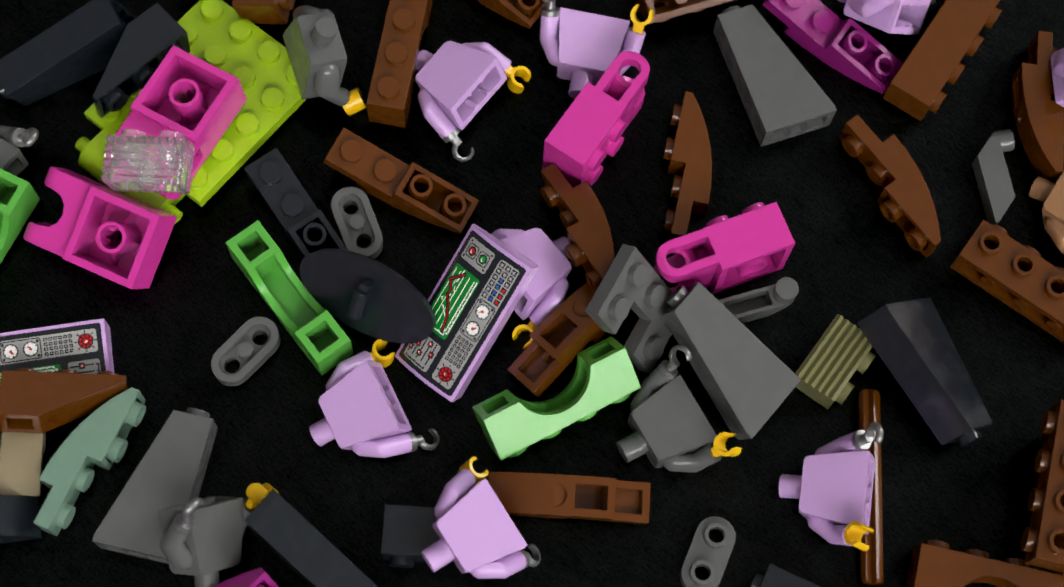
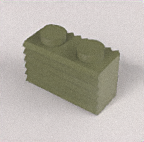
(833, 362)

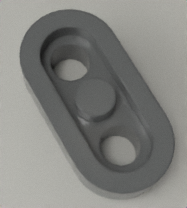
(357, 225)
(243, 350)
(708, 554)

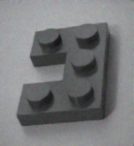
(636, 286)

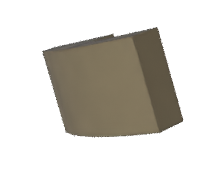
(21, 463)

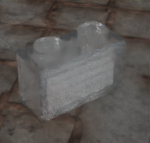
(148, 162)

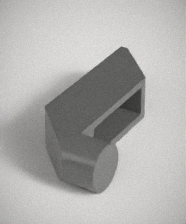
(993, 175)
(762, 301)

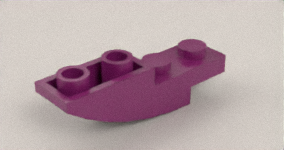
(837, 42)

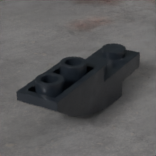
(291, 205)

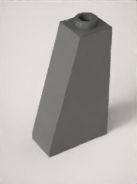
(770, 80)
(731, 362)
(164, 478)

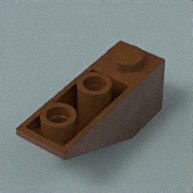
(48, 400)

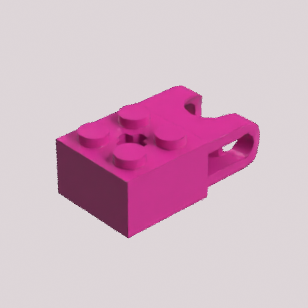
(187, 99)
(596, 121)
(91, 229)
(728, 250)

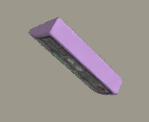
(469, 312)
(70, 346)

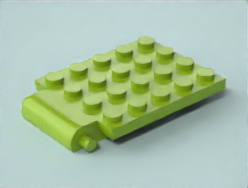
(266, 77)

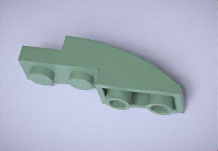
(95, 441)

